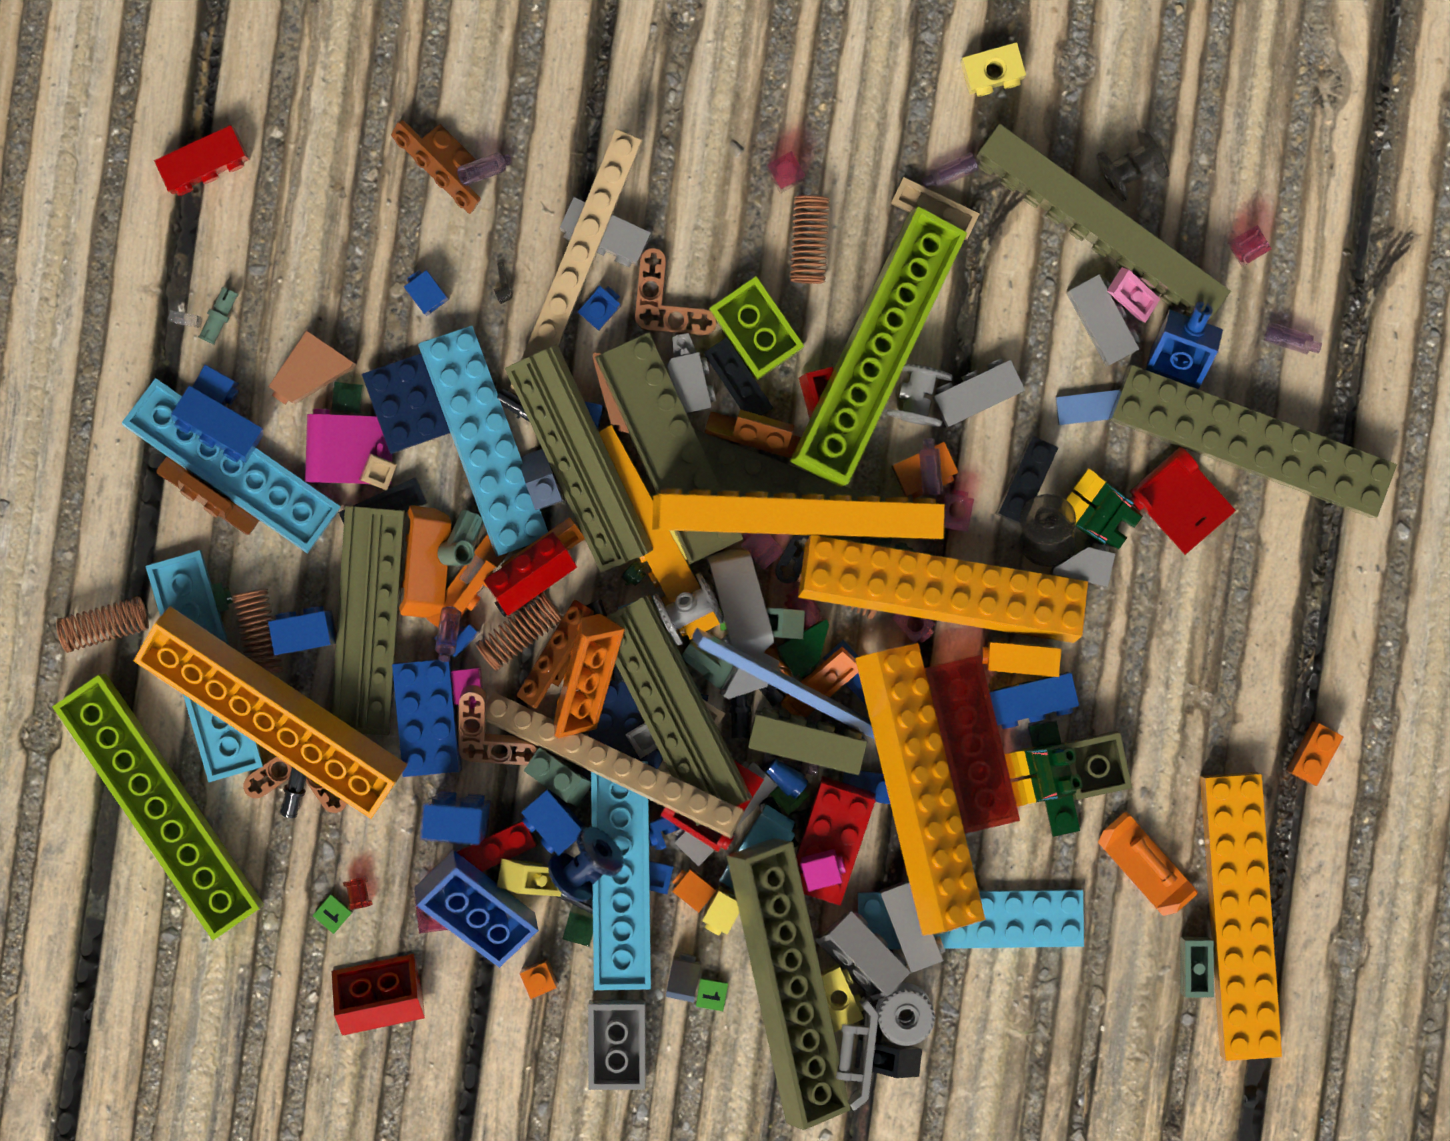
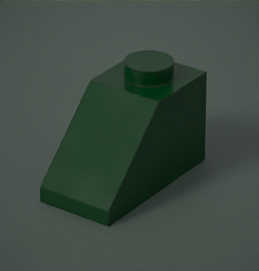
(806, 652)

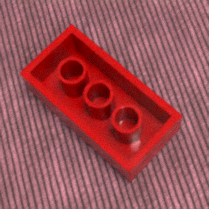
(837, 823)

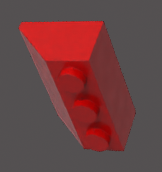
(377, 994)

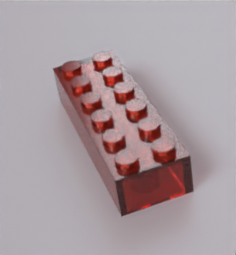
(972, 743)

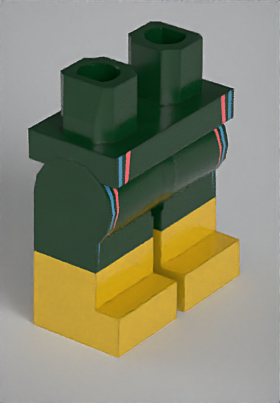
(1108, 510)
(1052, 772)

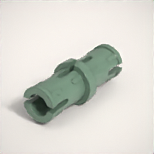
(218, 315)

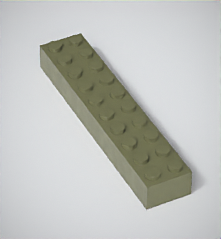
(1098, 222)
(1252, 442)
(788, 982)

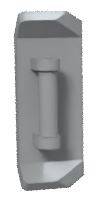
(741, 600)
(867, 1053)

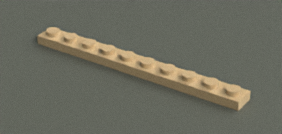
(584, 243)
(614, 766)

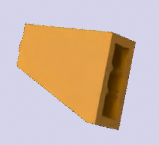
(1022, 659)

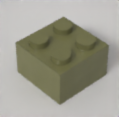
(1100, 764)

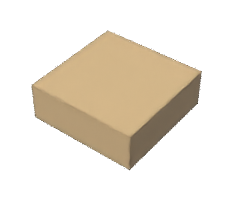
(378, 471)

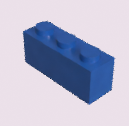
(216, 425)
(1034, 700)

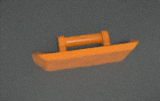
(423, 572)
(1146, 865)

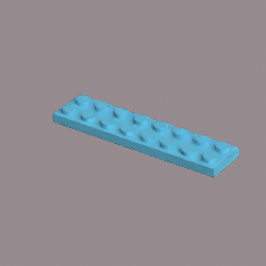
(483, 439)
(256, 486)
(186, 587)
(622, 900)
(1011, 920)

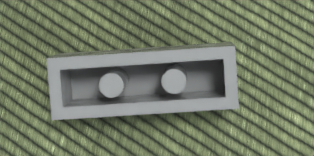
(620, 238)
(1103, 320)
(977, 392)
(918, 949)

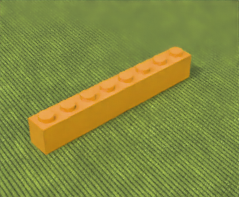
(665, 559)

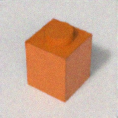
(693, 888)
(539, 978)

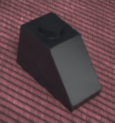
(893, 1059)

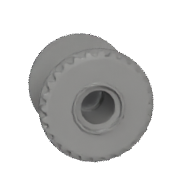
(913, 393)
(688, 608)
(910, 1029)

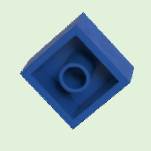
(302, 632)
(553, 821)

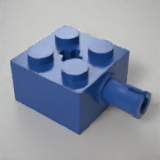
(1185, 347)

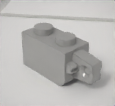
(688, 376)

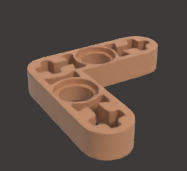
(655, 303)
(478, 737)
(266, 787)

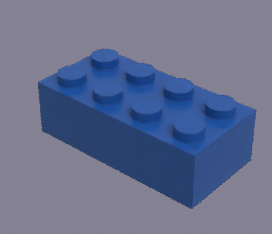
(426, 717)
(456, 818)
(476, 909)

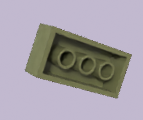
(806, 741)

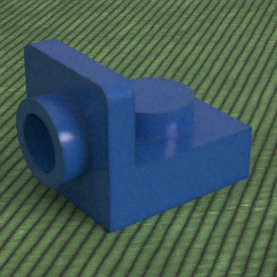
(600, 307)
(465, 636)
(655, 828)

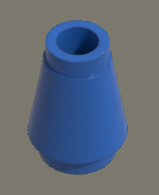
(787, 778)

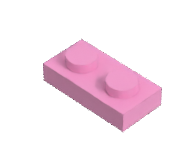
(1133, 294)

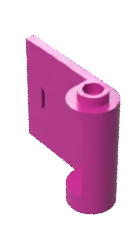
(340, 446)

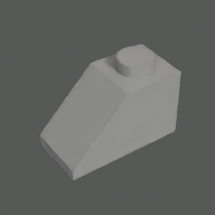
(1088, 565)
(742, 682)

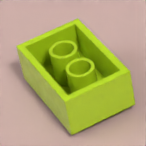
(756, 328)

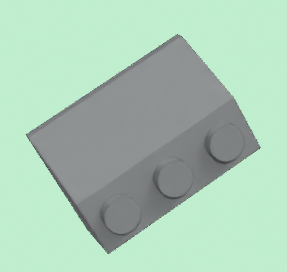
(864, 955)

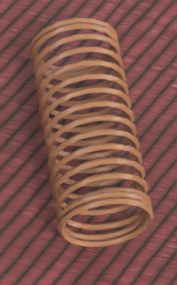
(813, 202)
(241, 598)
(136, 607)
(488, 655)

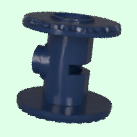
(596, 858)

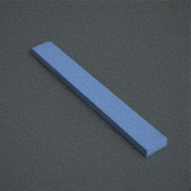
(782, 682)

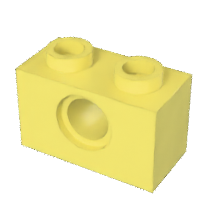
(1005, 57)
(526, 878)
(721, 911)
(848, 1011)

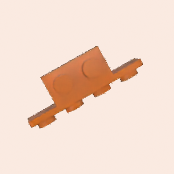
(464, 595)

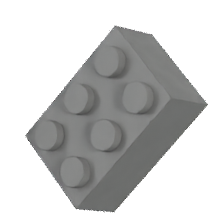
(617, 1045)

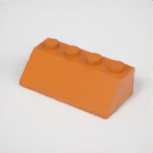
(587, 675)

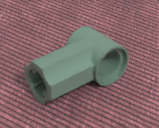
(459, 547)
(712, 667)

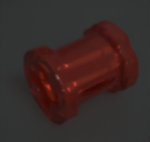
(357, 893)

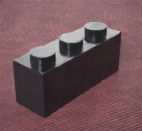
(1027, 478)

